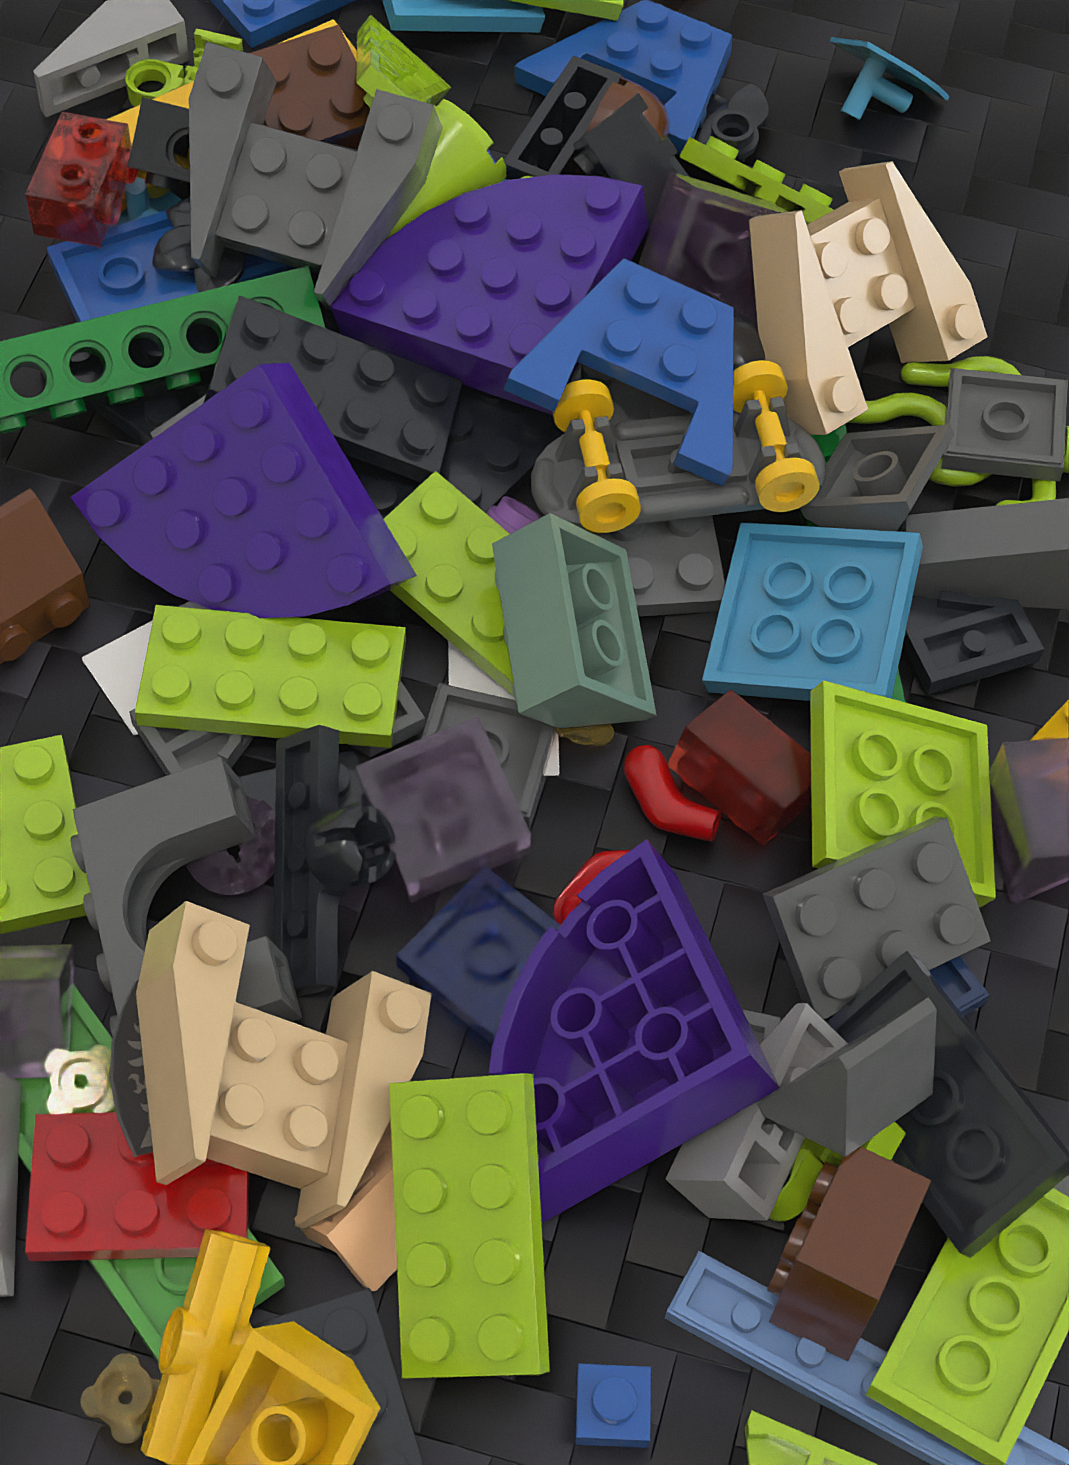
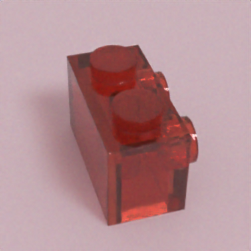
(81, 179)
(744, 766)

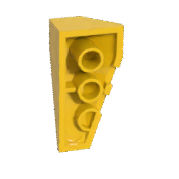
(287, 1404)

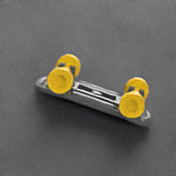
(626, 472)

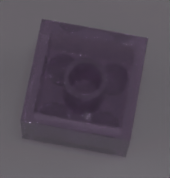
(706, 240)
(445, 808)

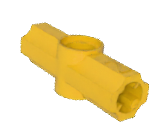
(203, 1342)

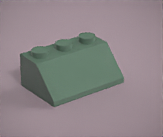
(571, 626)

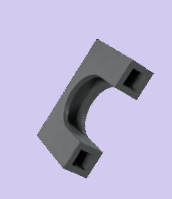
(137, 842)

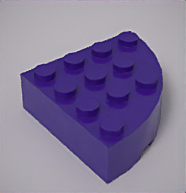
(492, 274)
(248, 507)
(625, 1032)

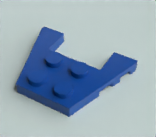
(652, 47)
(656, 341)

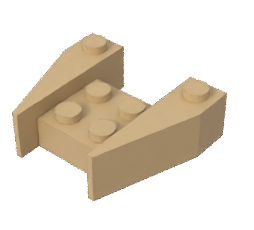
(848, 278)
(259, 1086)

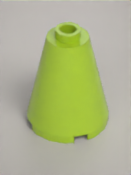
(458, 162)

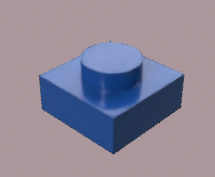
(613, 1405)

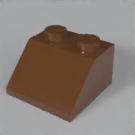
(37, 577)

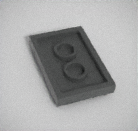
(872, 907)

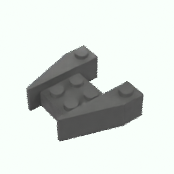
(293, 193)

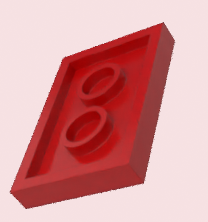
(105, 1204)

